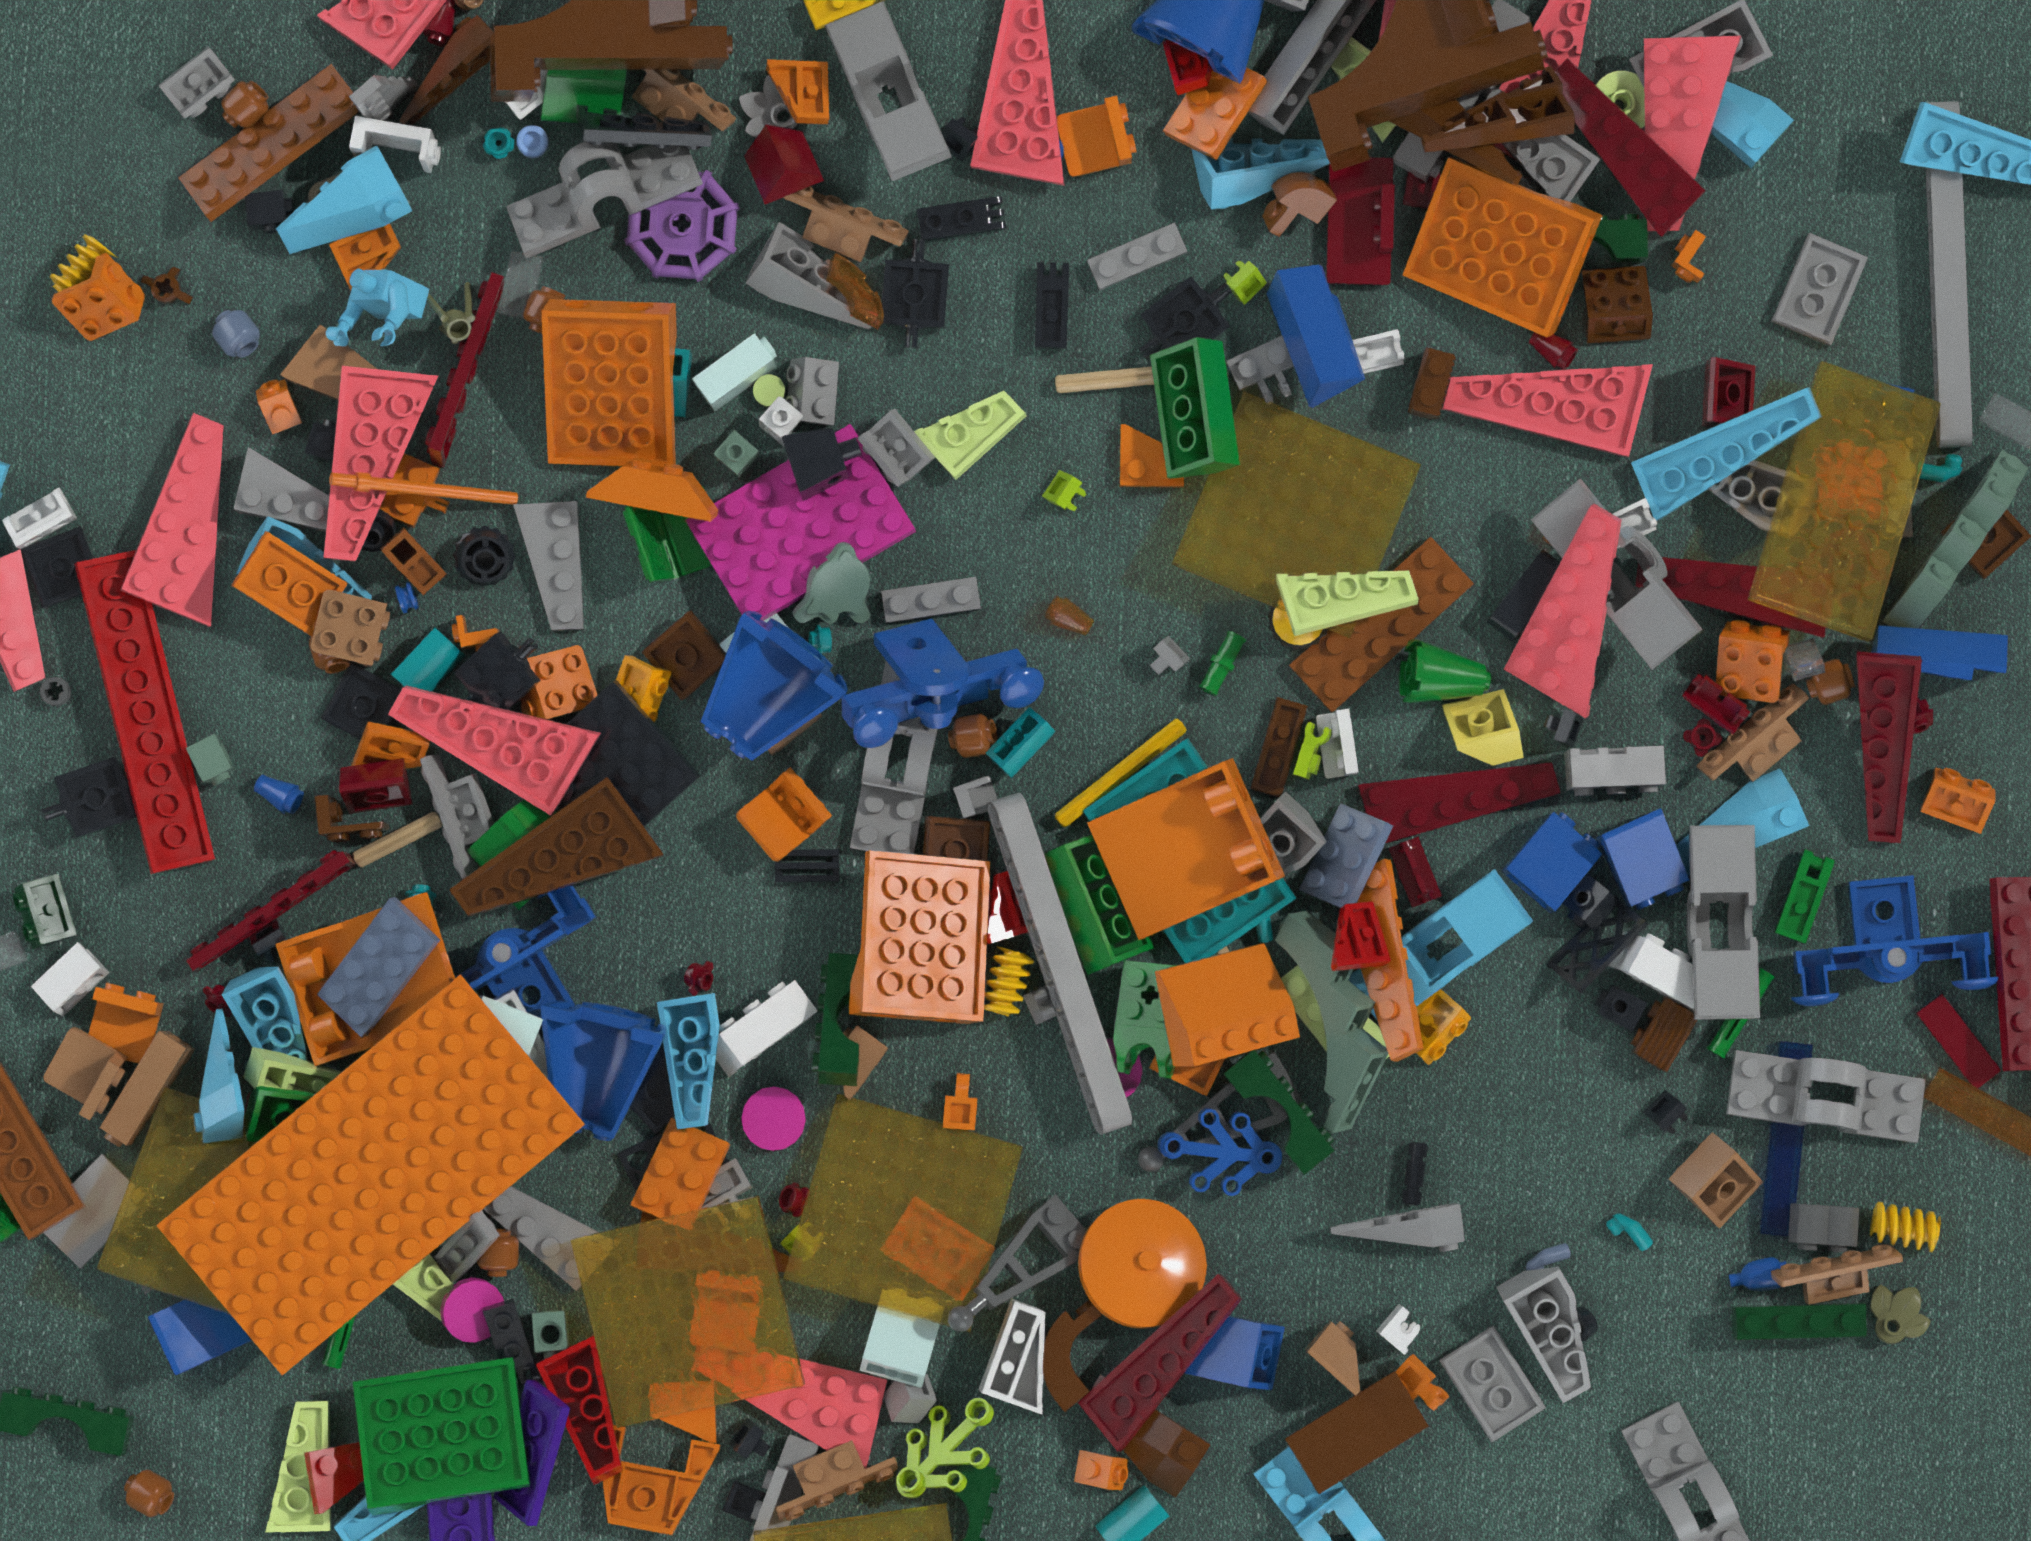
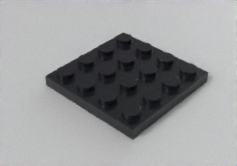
(631, 754)

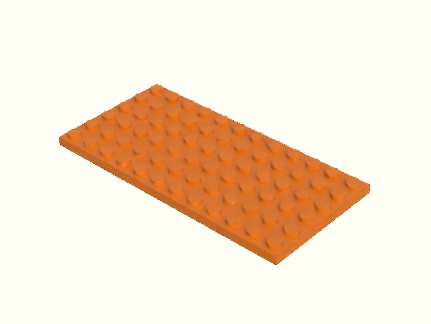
(370, 1174)

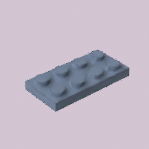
(378, 967)

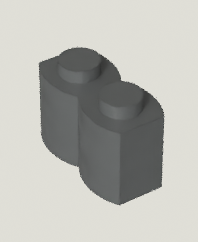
(1823, 1225)

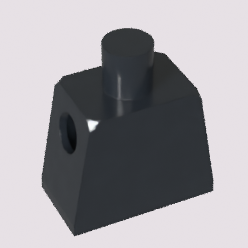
(818, 459)

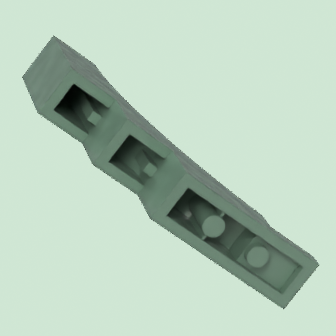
(1352, 1053)

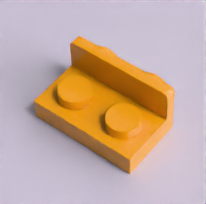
(644, 684)
(1439, 1023)

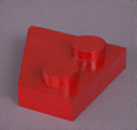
(1186, 67)
(1005, 915)
(1359, 938)
(333, 1474)

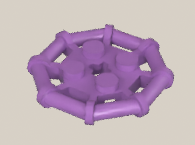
(693, 238)

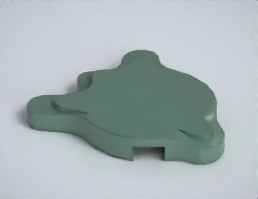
(836, 588)

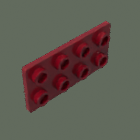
(1361, 224)

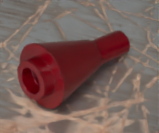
(442, 25)

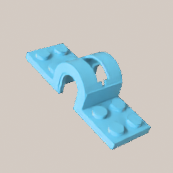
(1483, 919)
(1304, 1507)

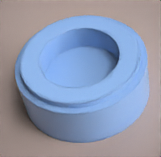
(532, 141)

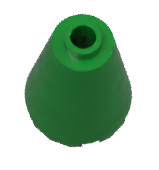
(1439, 674)

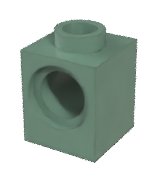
(736, 454)
(211, 760)
(556, 1318)

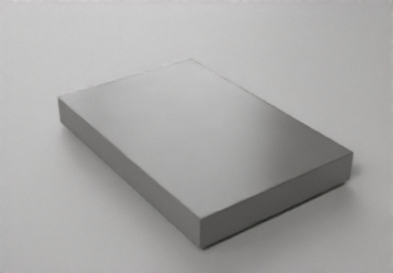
(1819, 289)
(88, 1229)
(1492, 1383)

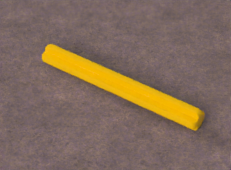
(1121, 772)

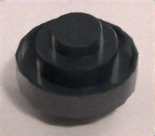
(380, 532)

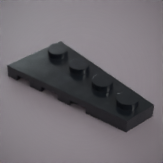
(641, 129)

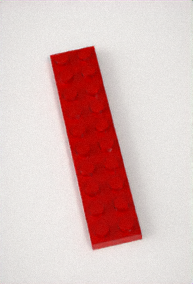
(145, 717)

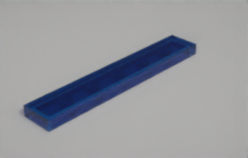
(1783, 1161)

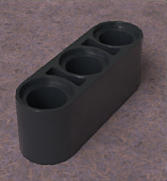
(1524, 596)

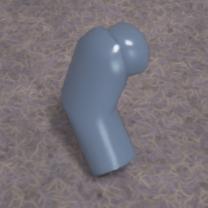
(1549, 1256)

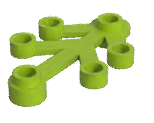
(941, 1451)

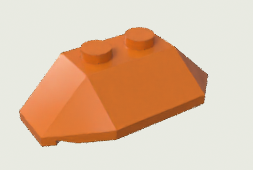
(656, 489)

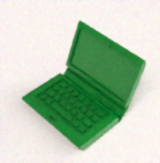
(584, 87)
(664, 544)
(505, 832)

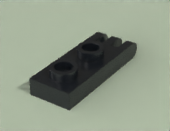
(960, 218)
(1051, 307)
(510, 1337)

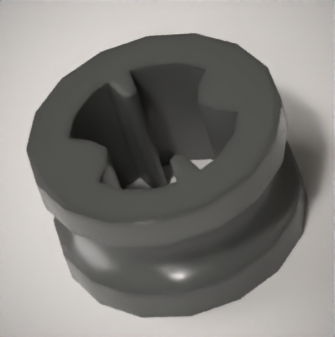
(47, 686)

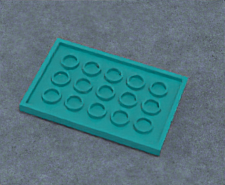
(1223, 924)

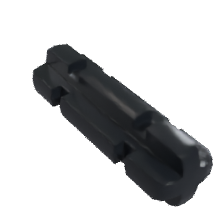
(1415, 1173)

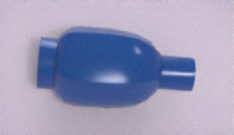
(1757, 1275)

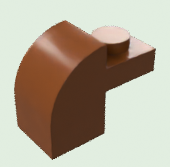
(1297, 194)
(413, 561)

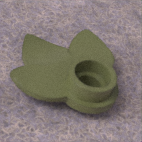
(1899, 1309)

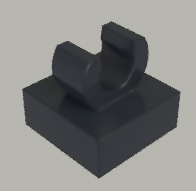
(959, 138)
(1565, 728)
(266, 938)
(1666, 1111)
(748, 1439)

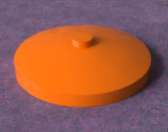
(1141, 1262)

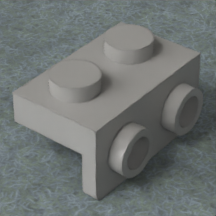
(197, 83)
(813, 389)
(896, 448)

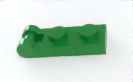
(1804, 897)

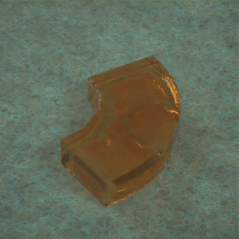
(851, 282)

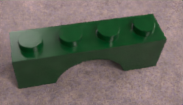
(1624, 238)
(838, 1054)
(1305, 1142)
(1799, 1321)
(105, 1429)
(976, 1497)

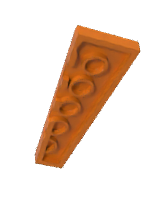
(1390, 983)

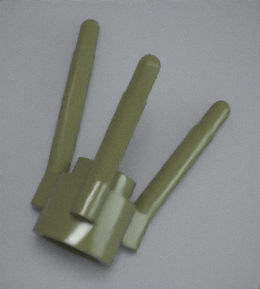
(454, 322)

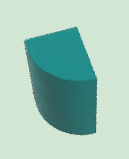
(429, 662)
(1020, 742)
(1133, 1517)

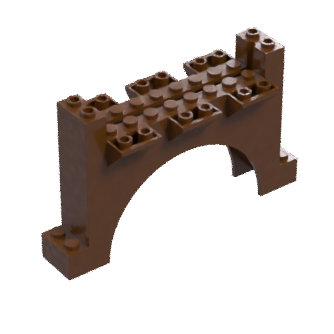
(602, 38)
(1421, 60)

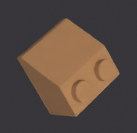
(1716, 1180)

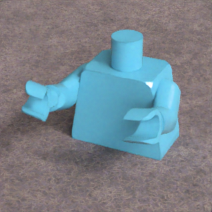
(383, 296)

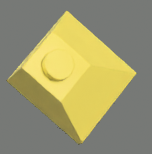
(1485, 728)

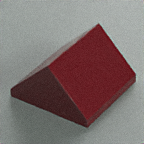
(781, 163)
(1727, 390)
(375, 786)

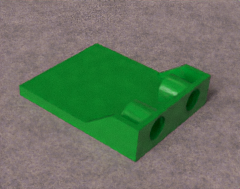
(440, 1435)

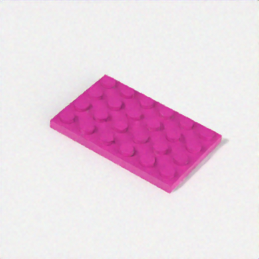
(773, 538)

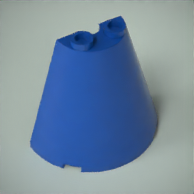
(1211, 28)
(768, 686)
(598, 1059)

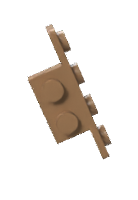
(672, 95)
(843, 226)
(1760, 740)
(1837, 1276)
(831, 1475)

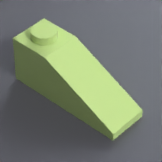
(286, 1072)

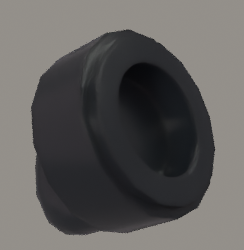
(1587, 1323)

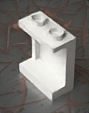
(395, 135)

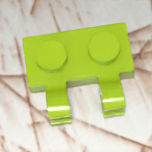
(1308, 760)

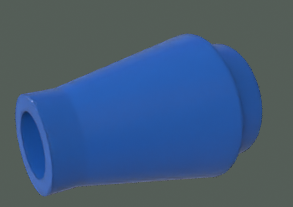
(280, 794)

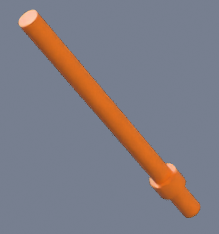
(364, 482)

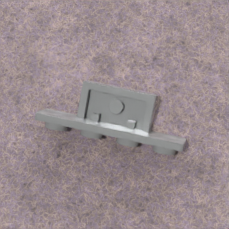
(461, 810)
(782, 1484)

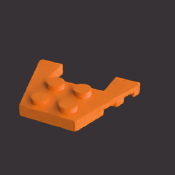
(654, 1496)

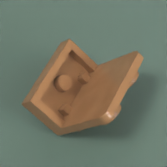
(349, 627)
(86, 1070)

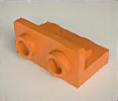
(1959, 799)

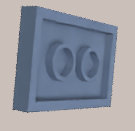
(1346, 858)

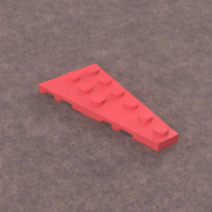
(382, 26)
(371, 435)
(179, 543)
(1567, 626)

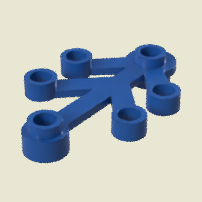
(1226, 1152)

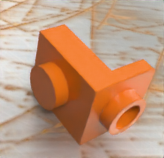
(1687, 248)
(277, 406)
(471, 639)
(1101, 1470)

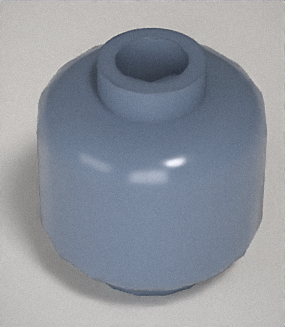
(236, 333)

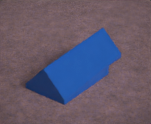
(1314, 332)
(1945, 652)

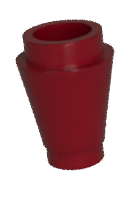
(1554, 349)

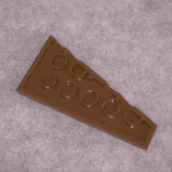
(574, 845)

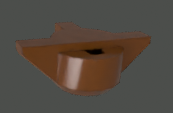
(167, 284)

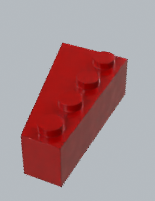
(579, 1382)

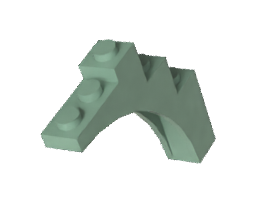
(1959, 543)

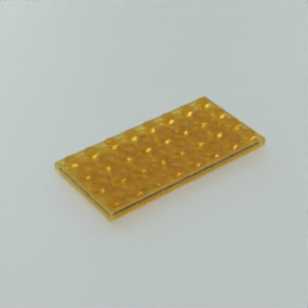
(1845, 502)

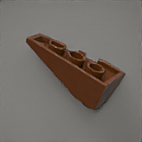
(459, 61)
(1165, 1451)

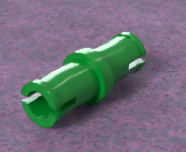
(1222, 663)

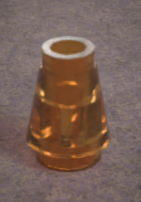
(1068, 616)

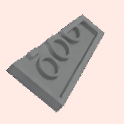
(382, 95)
(1553, 162)
(555, 556)
(541, 1230)

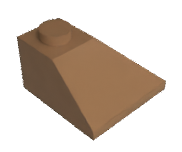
(1337, 1354)

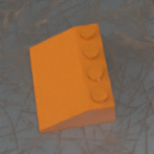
(1225, 1006)

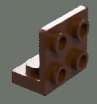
(1617, 304)
(330, 813)

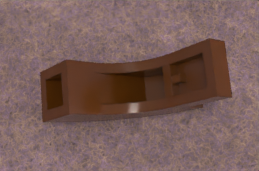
(1057, 1368)

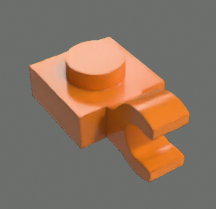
(960, 1109)
(1418, 1380)

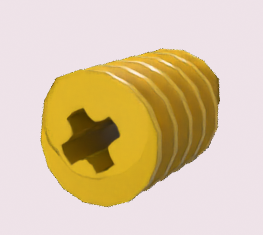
(81, 266)
(1007, 982)
(1905, 1226)

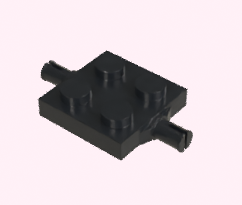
(915, 293)
(1185, 315)
(499, 672)
(93, 798)

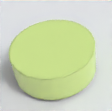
(767, 389)

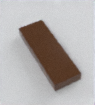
(1278, 747)

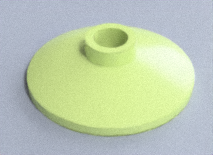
(1627, 88)

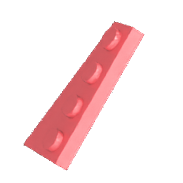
(18, 634)

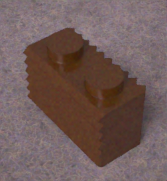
(1431, 383)
(1664, 1033)

